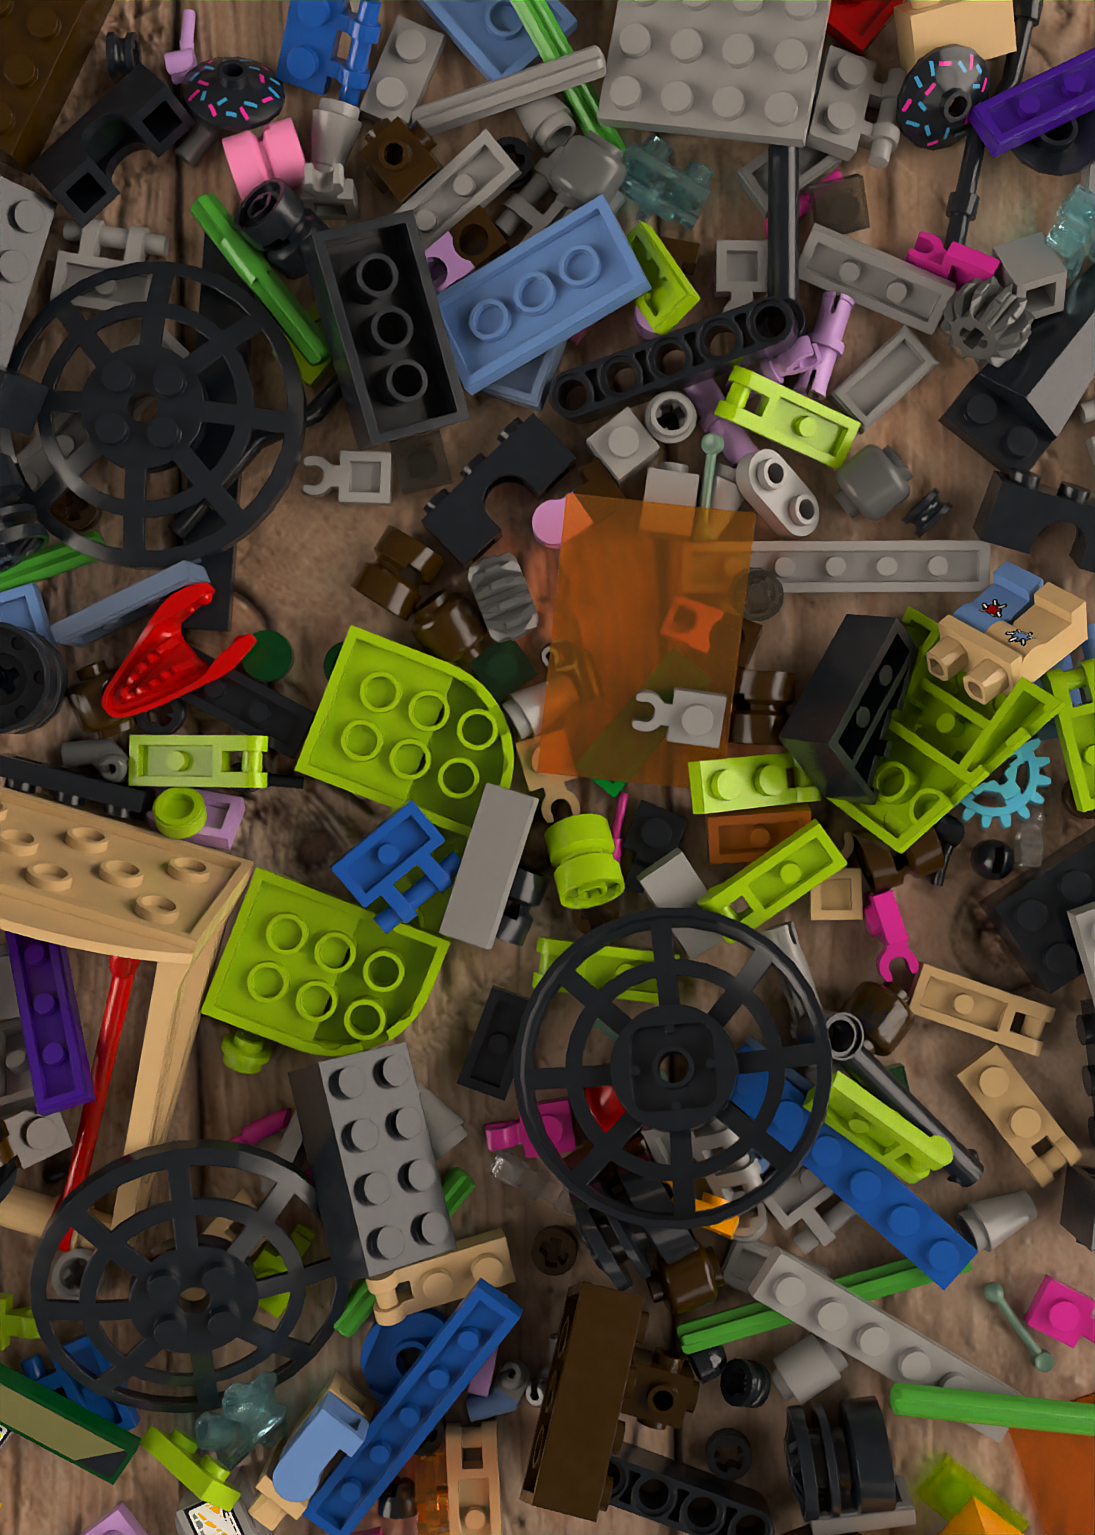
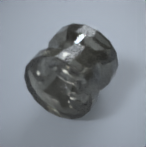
(763, 599)

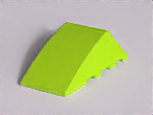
(943, 744)

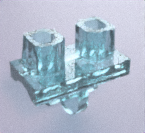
(663, 187)
(1075, 230)
(247, 1419)

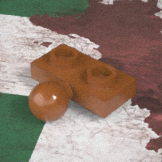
(751, 832)

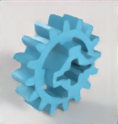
(1009, 792)

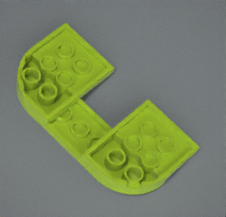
(317, 964)

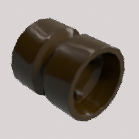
(396, 554)
(760, 706)
(887, 872)

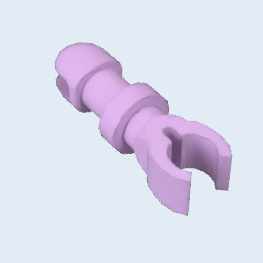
(797, 359)

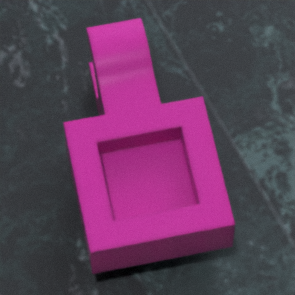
(956, 264)
(884, 919)
(557, 1122)
(1062, 1312)

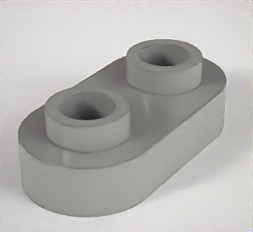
(781, 500)

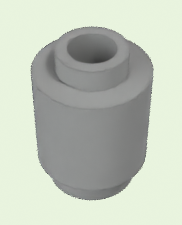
(807, 1368)

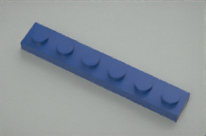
(862, 1183)
(414, 1408)

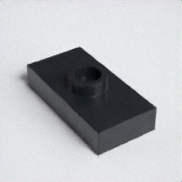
(491, 1052)

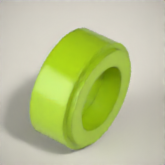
(179, 812)

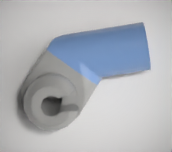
(505, 1393)

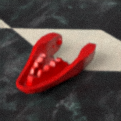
(162, 661)

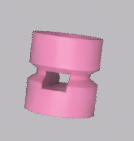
(265, 157)

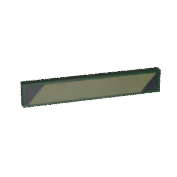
(64, 1426)

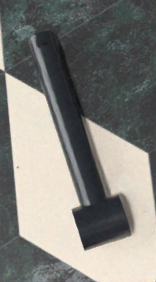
(783, 233)
(881, 1083)

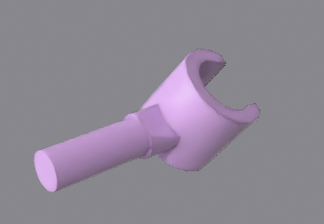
(182, 61)

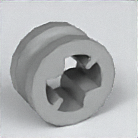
(757, 1224)

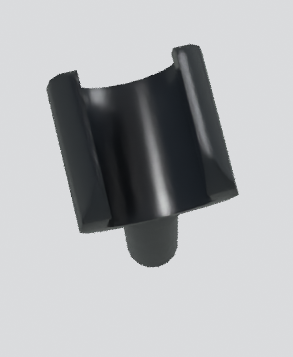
(275, 780)
(950, 833)

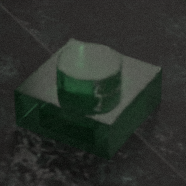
(503, 669)

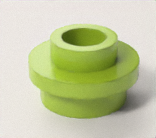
(245, 1051)

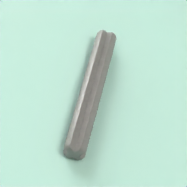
(511, 90)

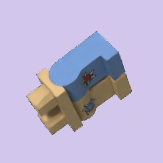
(1008, 634)
(294, 1467)

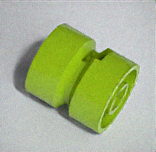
(584, 861)

